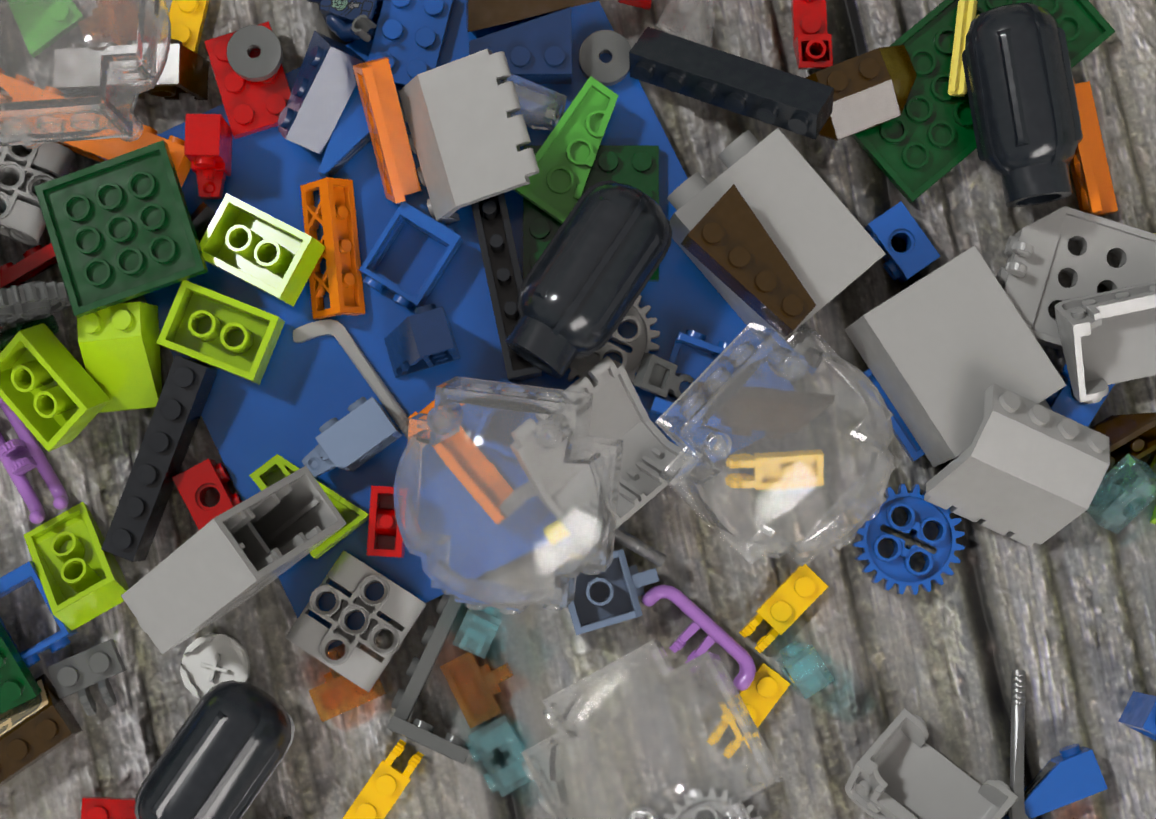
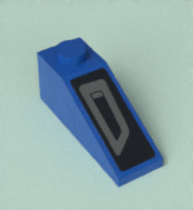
(347, 138)
(1063, 781)

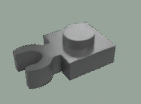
(659, 376)

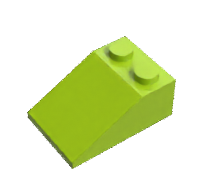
(123, 354)
(73, 569)

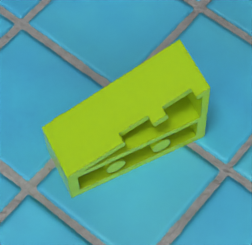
(279, 468)

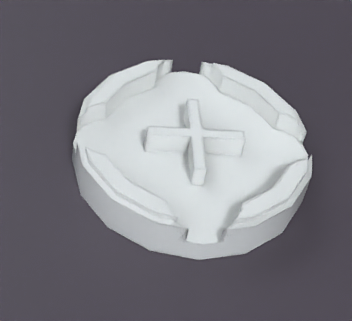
(213, 661)

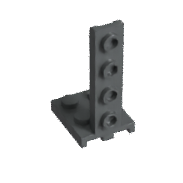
(419, 672)

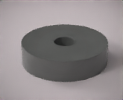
(250, 38)
(605, 42)

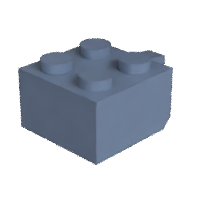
(352, 439)
(609, 596)

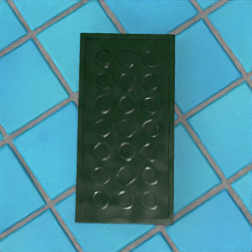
(937, 127)

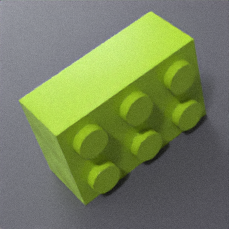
(260, 249)
(221, 331)
(48, 387)

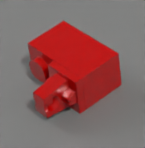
(210, 152)

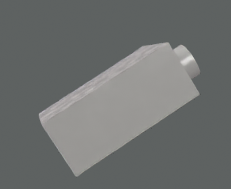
(795, 208)
(945, 346)
(233, 559)

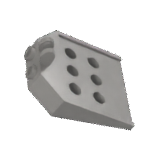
(1042, 252)

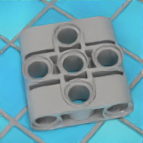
(23, 214)
(356, 578)

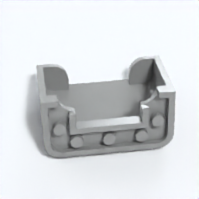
(1108, 338)
(914, 781)

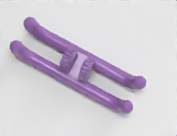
(23, 456)
(710, 627)

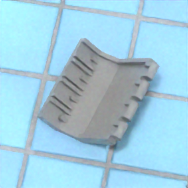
(466, 132)
(621, 415)
(1023, 470)

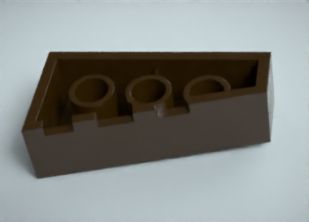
(749, 263)

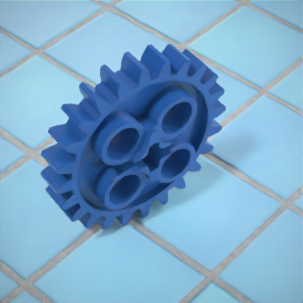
(896, 567)

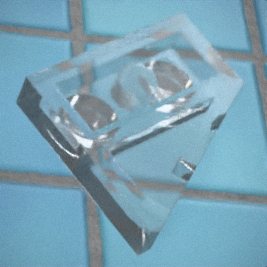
(688, 20)

